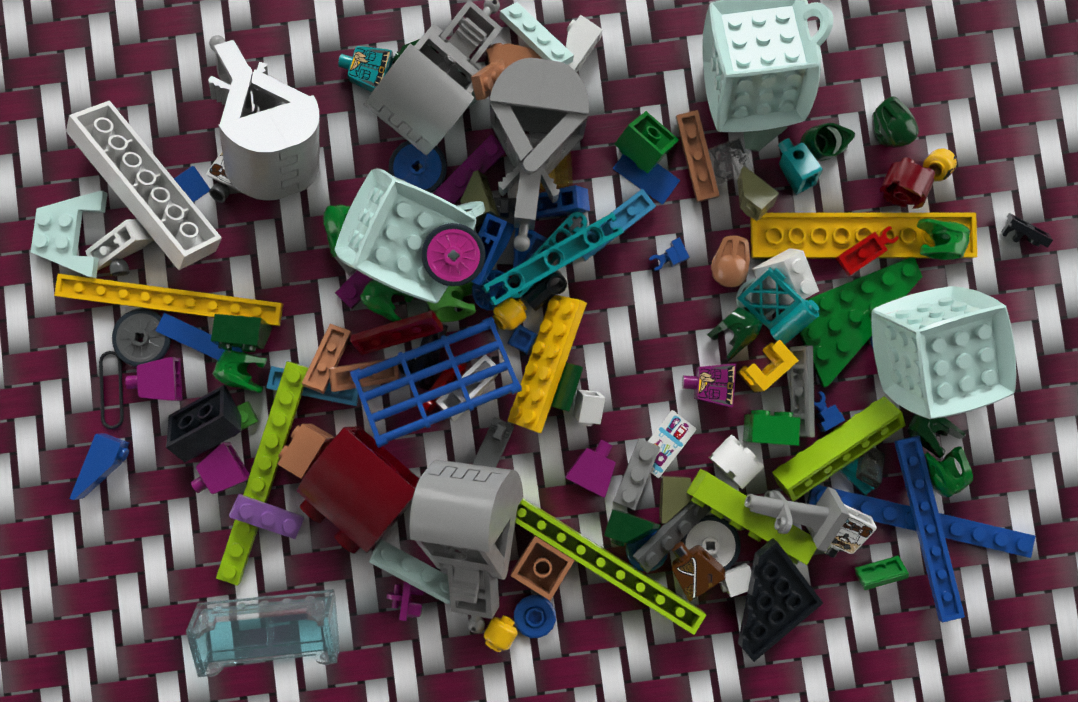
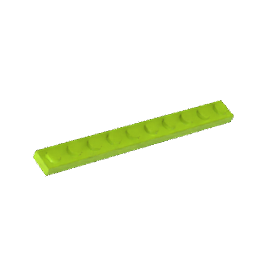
(264, 469)

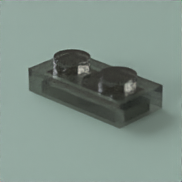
(871, 467)

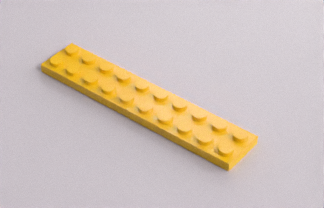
(834, 233)

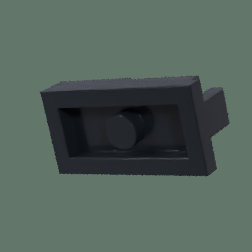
(1035, 235)

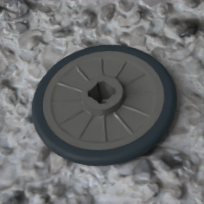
(127, 333)

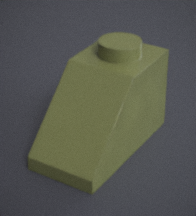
(479, 190)
(754, 194)
(673, 496)

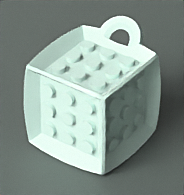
(762, 62)
(388, 230)
(944, 351)

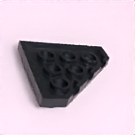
(775, 600)

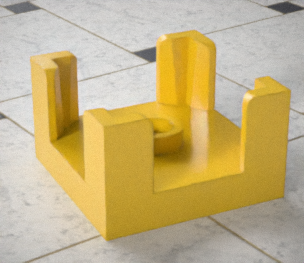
(781, 362)

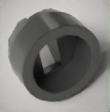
(219, 192)
(119, 267)

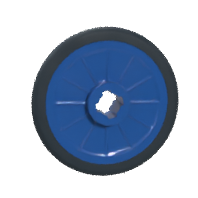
(429, 176)

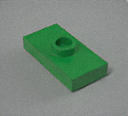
(881, 572)

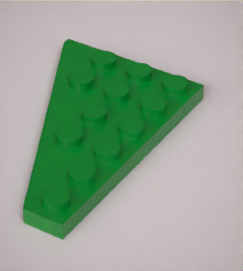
(847, 313)

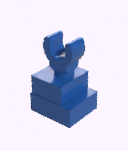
(675, 254)
(828, 416)

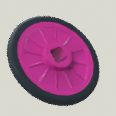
(465, 243)

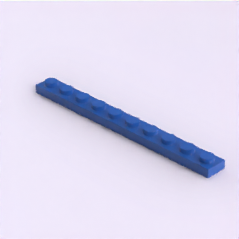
(953, 527)

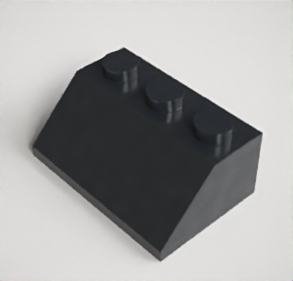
(203, 424)

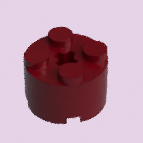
(907, 183)

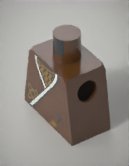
(696, 570)

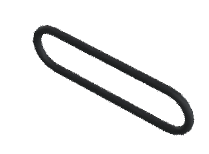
(102, 390)

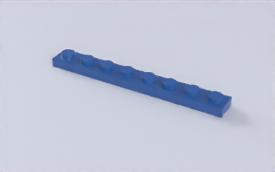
(929, 529)

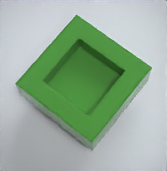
(248, 415)

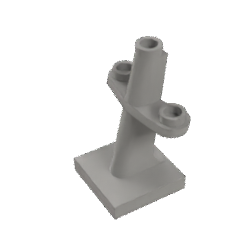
(821, 520)

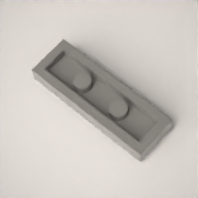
(636, 474)

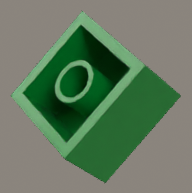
(776, 429)

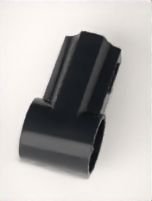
(543, 291)

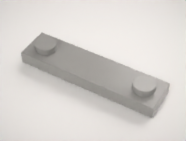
(803, 389)

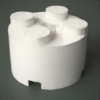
(736, 461)

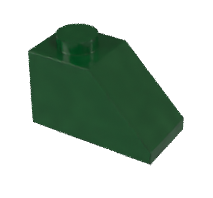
(628, 528)

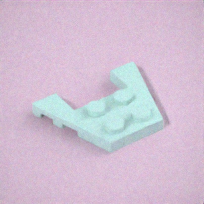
(58, 232)

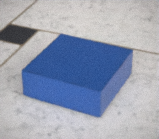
(522, 339)

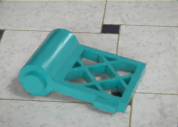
(793, 317)

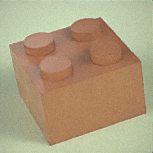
(304, 449)
(542, 567)

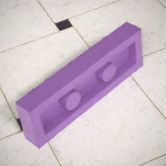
(266, 516)

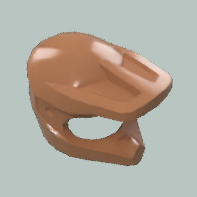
(731, 261)

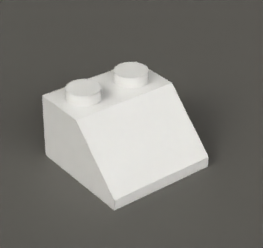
(798, 275)

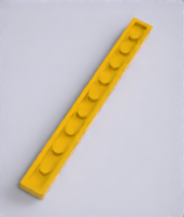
(165, 298)

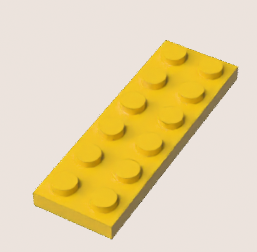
(547, 362)

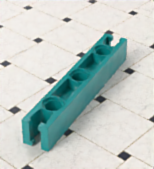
(566, 252)

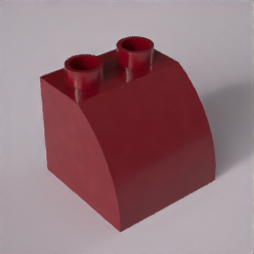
(357, 489)

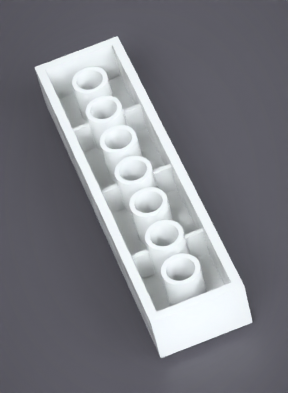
(143, 184)

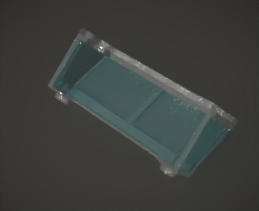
(264, 630)

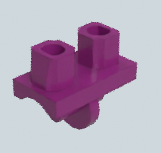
(408, 608)

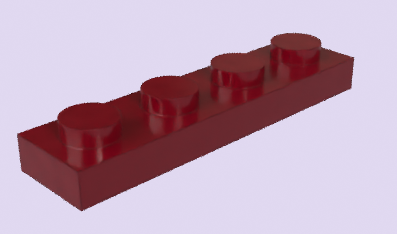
(397, 332)

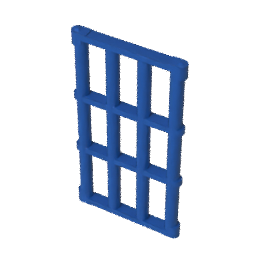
(418, 400)

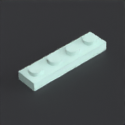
(535, 34)
(411, 570)

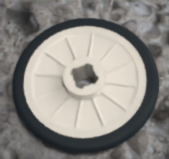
(722, 533)

